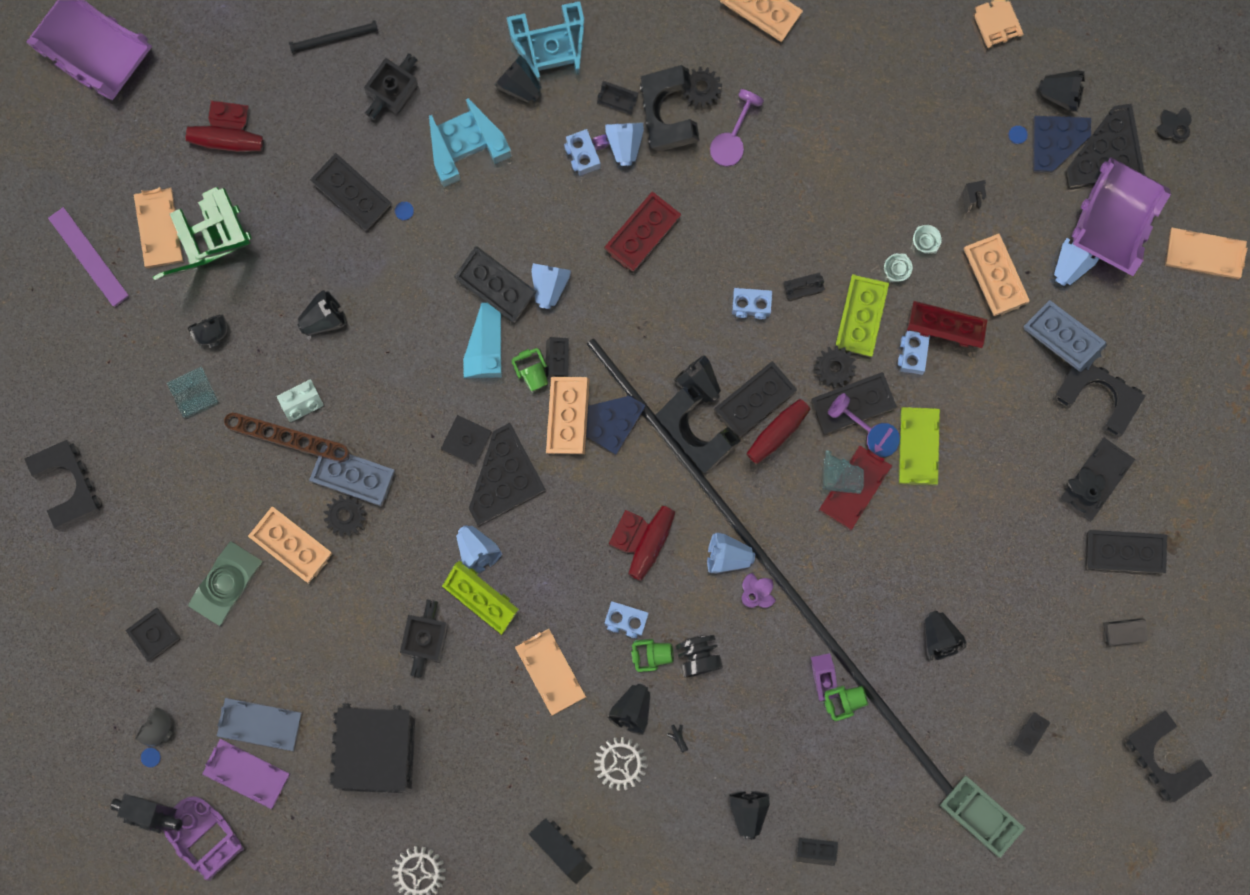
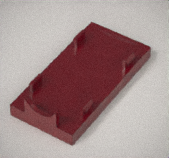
(642, 231)
(947, 324)
(848, 507)

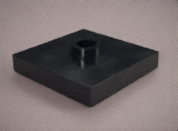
(466, 440)
(152, 634)

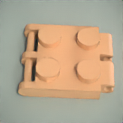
(997, 22)

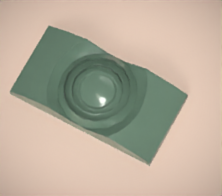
(225, 583)
(982, 816)

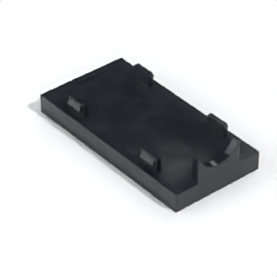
(350, 191)
(495, 284)
(755, 399)
(867, 399)
(1106, 461)
(1127, 551)

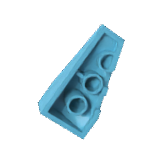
(484, 349)

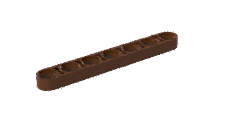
(294, 443)

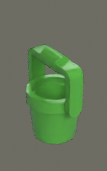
(533, 375)
(657, 654)
(851, 699)

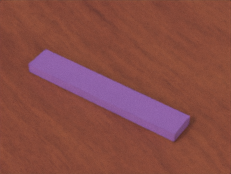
(88, 257)

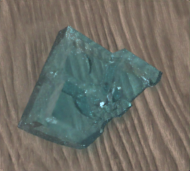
(841, 475)

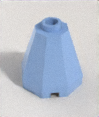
(625, 141)
(1072, 263)
(549, 284)
(476, 549)
(728, 554)

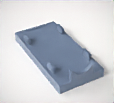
(1065, 336)
(354, 477)
(259, 724)

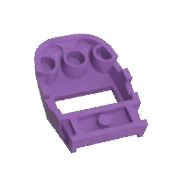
(197, 820)

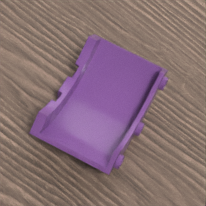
(89, 46)
(1119, 215)

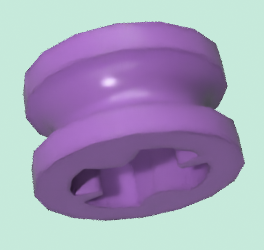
(600, 142)

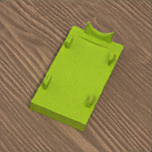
(862, 315)
(919, 446)
(480, 597)

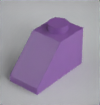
(824, 675)

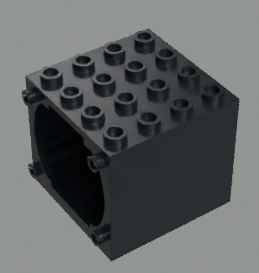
(373, 750)

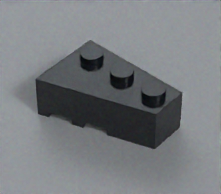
(560, 850)

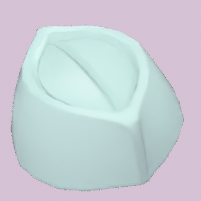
(927, 239)
(898, 267)

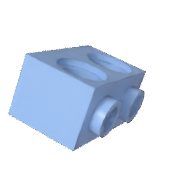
(586, 151)
(751, 296)
(918, 353)
(627, 614)

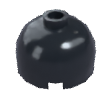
(209, 331)

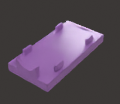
(246, 774)

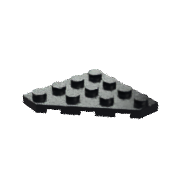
(1113, 138)
(505, 477)

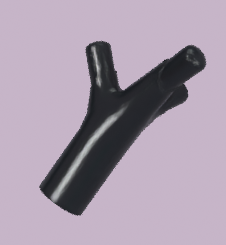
(678, 737)

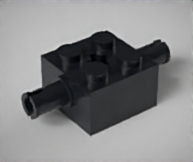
(393, 97)
(416, 628)
(146, 814)

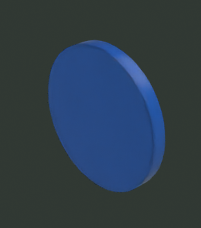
(1018, 134)
(404, 210)
(150, 757)

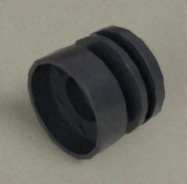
(699, 656)

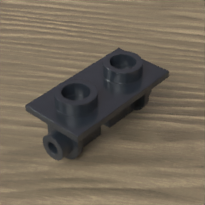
(804, 286)

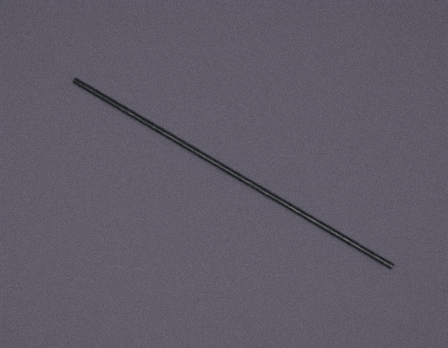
(773, 570)

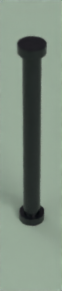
(333, 36)

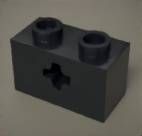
(1030, 734)

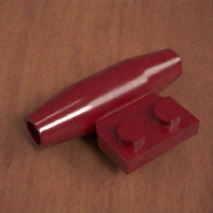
(225, 129)
(778, 431)
(642, 539)

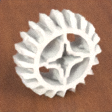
(605, 772)
(401, 870)

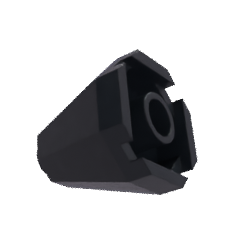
(520, 81)
(1064, 89)
(321, 315)
(702, 377)
(942, 636)
(632, 709)
(749, 812)

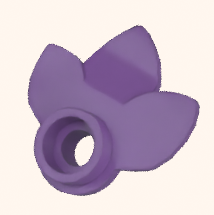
(759, 589)

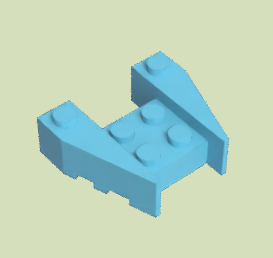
(550, 45)
(462, 138)

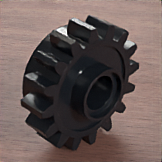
(705, 97)
(835, 376)
(345, 505)

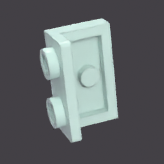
(300, 400)

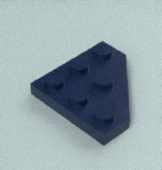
(1057, 140)
(612, 421)

